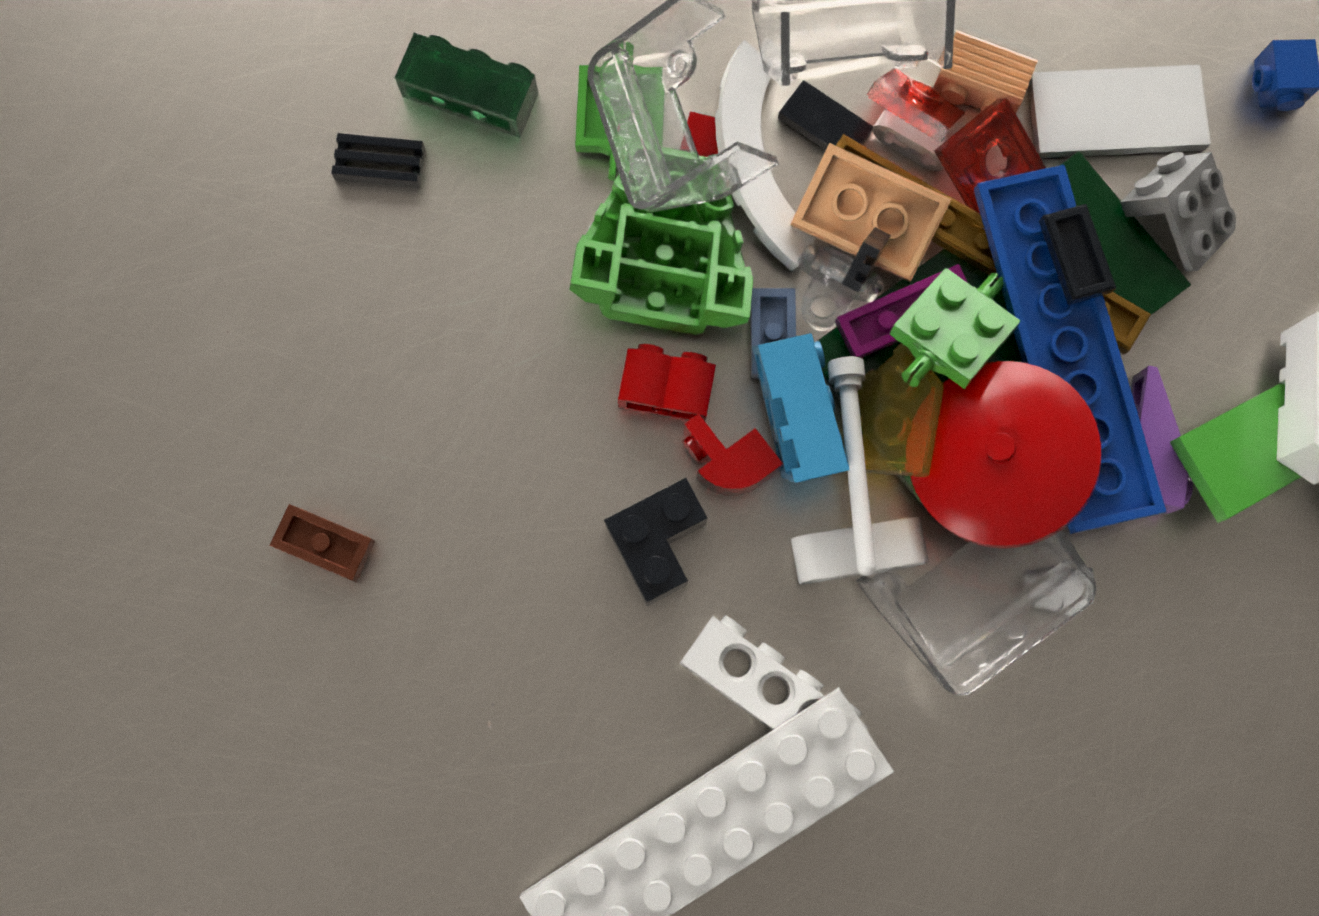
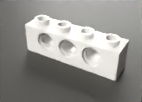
(706, 662)

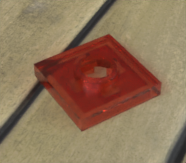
(916, 104)
(967, 149)

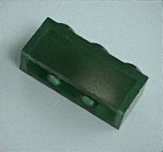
(467, 84)

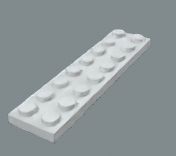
(720, 819)

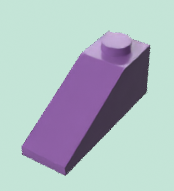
(1159, 430)

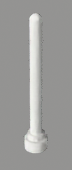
(846, 377)

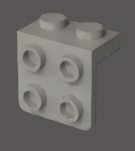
(1193, 201)

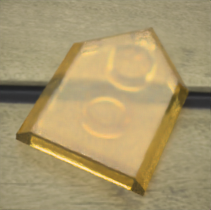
(898, 418)

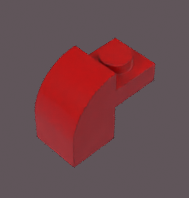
(733, 469)

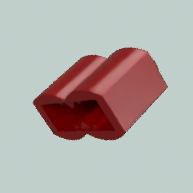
(666, 383)

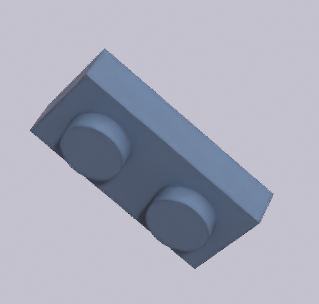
(771, 318)

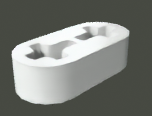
(907, 140)

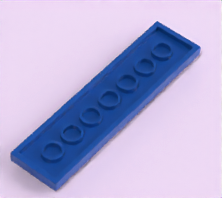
(1069, 340)

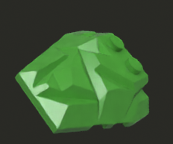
(664, 266)

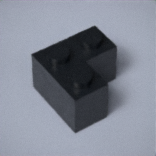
(644, 537)

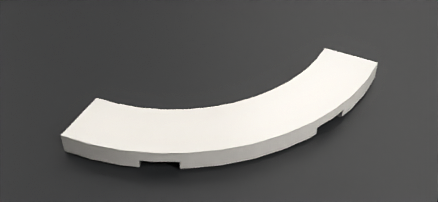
(740, 121)

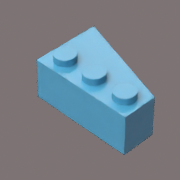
(800, 408)

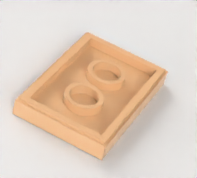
(855, 196)

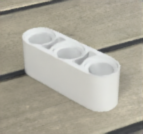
(833, 555)

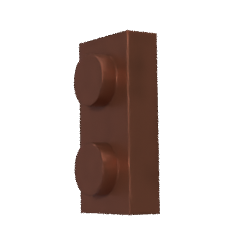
(322, 543)

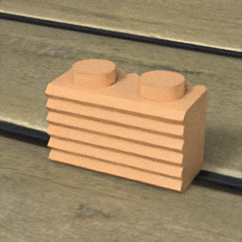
(984, 73)

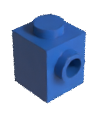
(1286, 74)

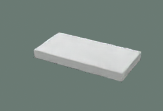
(1118, 111)

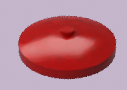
(1011, 457)

